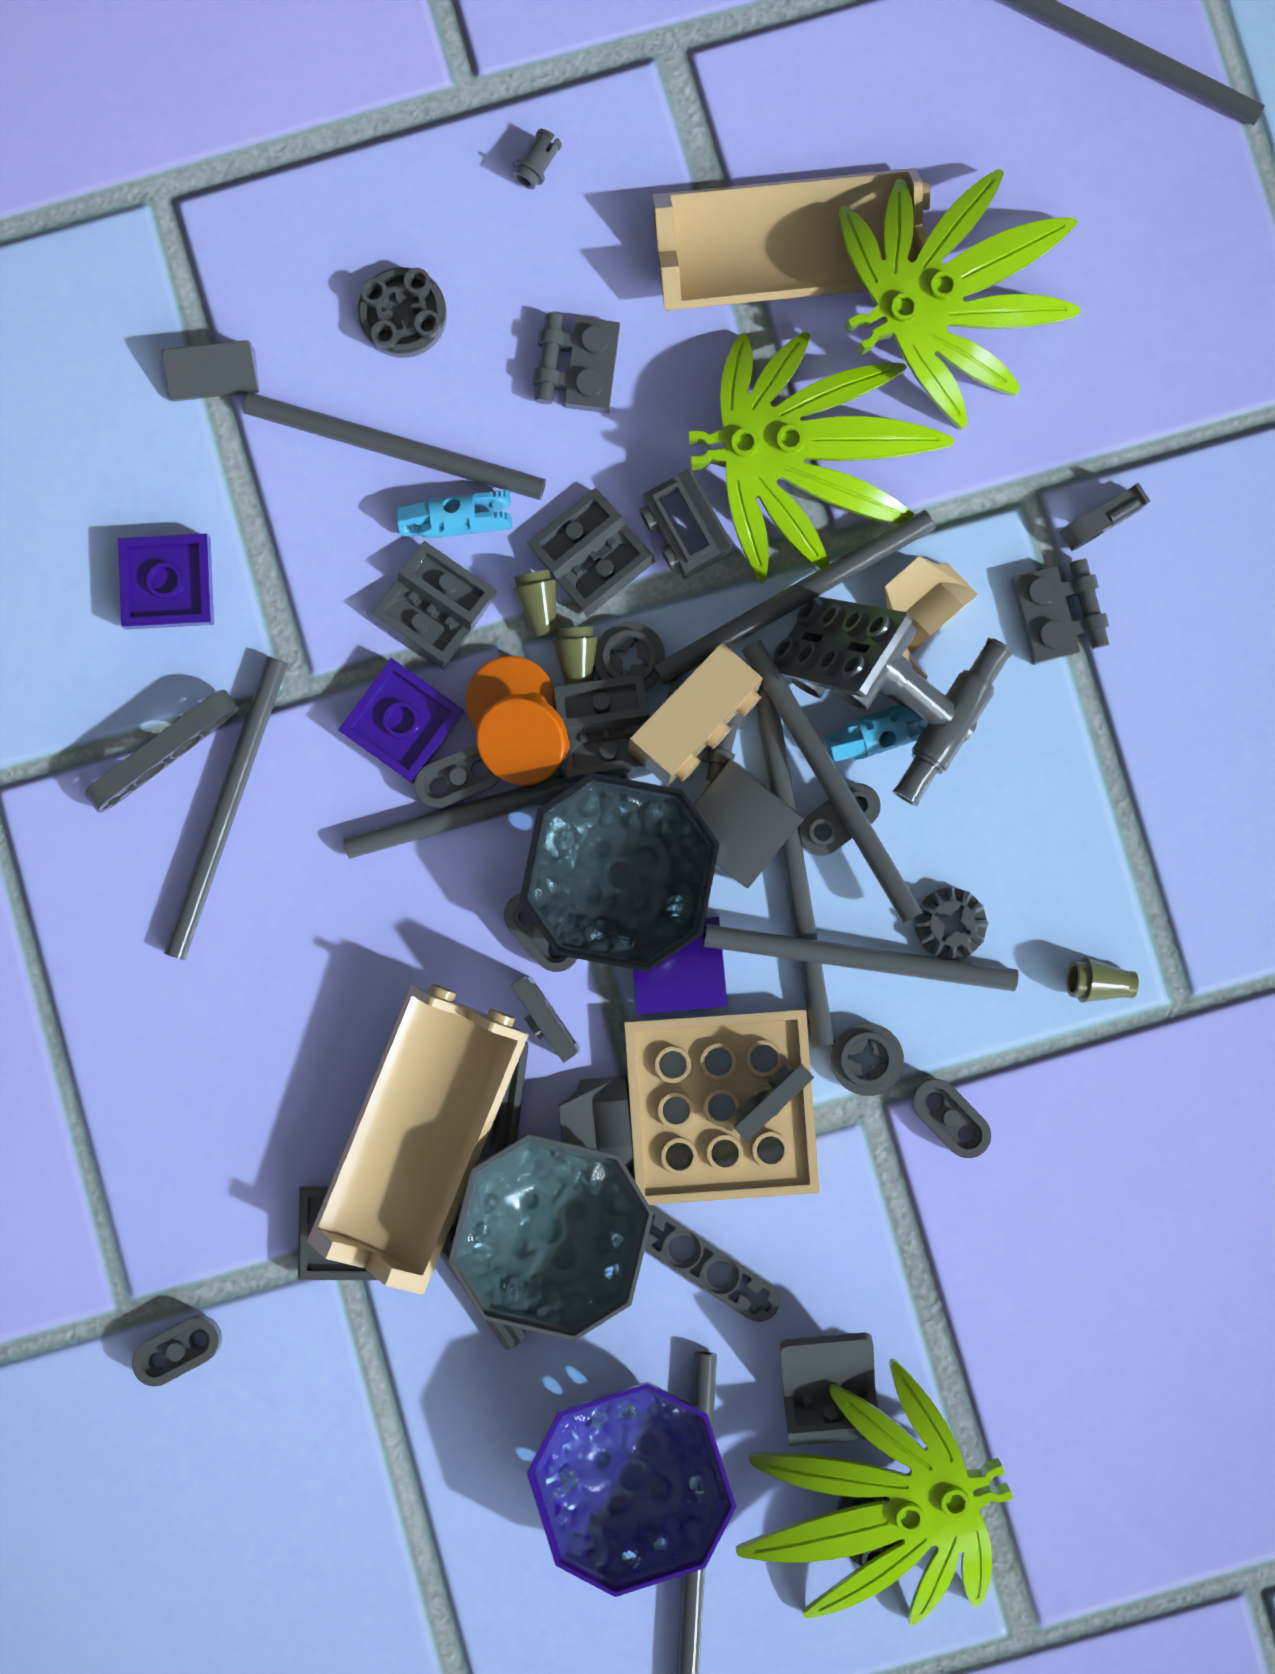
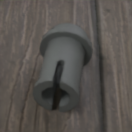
(531, 167)

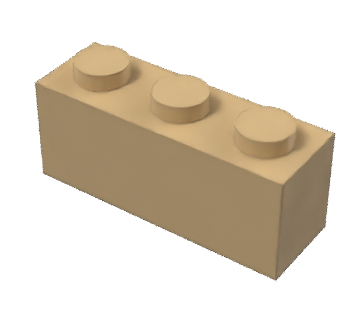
(696, 715)

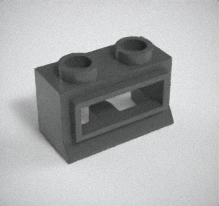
(706, 519)

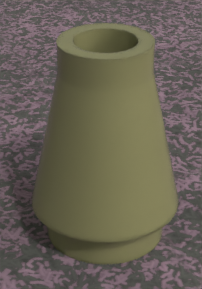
(537, 601)
(576, 653)
(1099, 981)

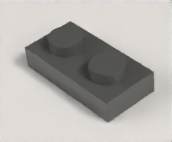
(757, 1112)

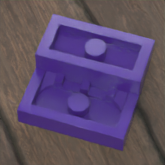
(684, 981)

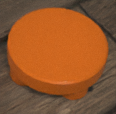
(503, 678)
(522, 739)

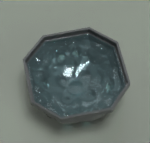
(550, 1237)

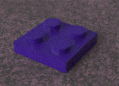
(165, 581)
(401, 720)

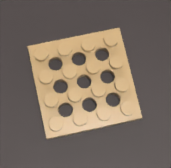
(653, 1134)

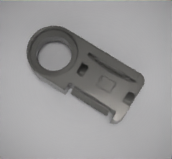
(1105, 517)

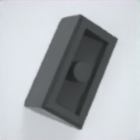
(210, 370)

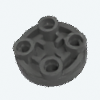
(402, 312)

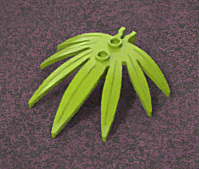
(927, 296)
(772, 443)
(925, 1508)

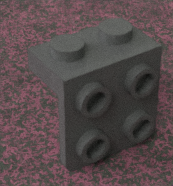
(807, 1372)

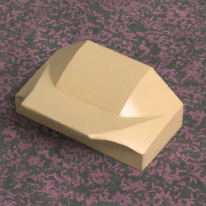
(928, 594)

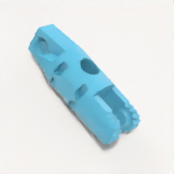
(456, 515)
(874, 734)

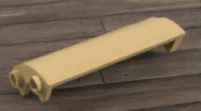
(771, 237)
(417, 1138)

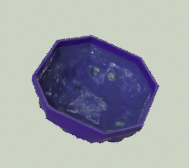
(631, 1489)

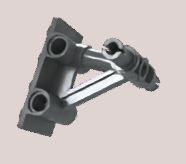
(860, 653)

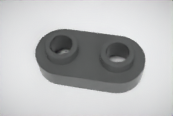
(459, 778)
(828, 816)
(533, 939)
(950, 1117)
(178, 1349)

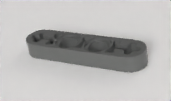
(161, 751)
(704, 1256)

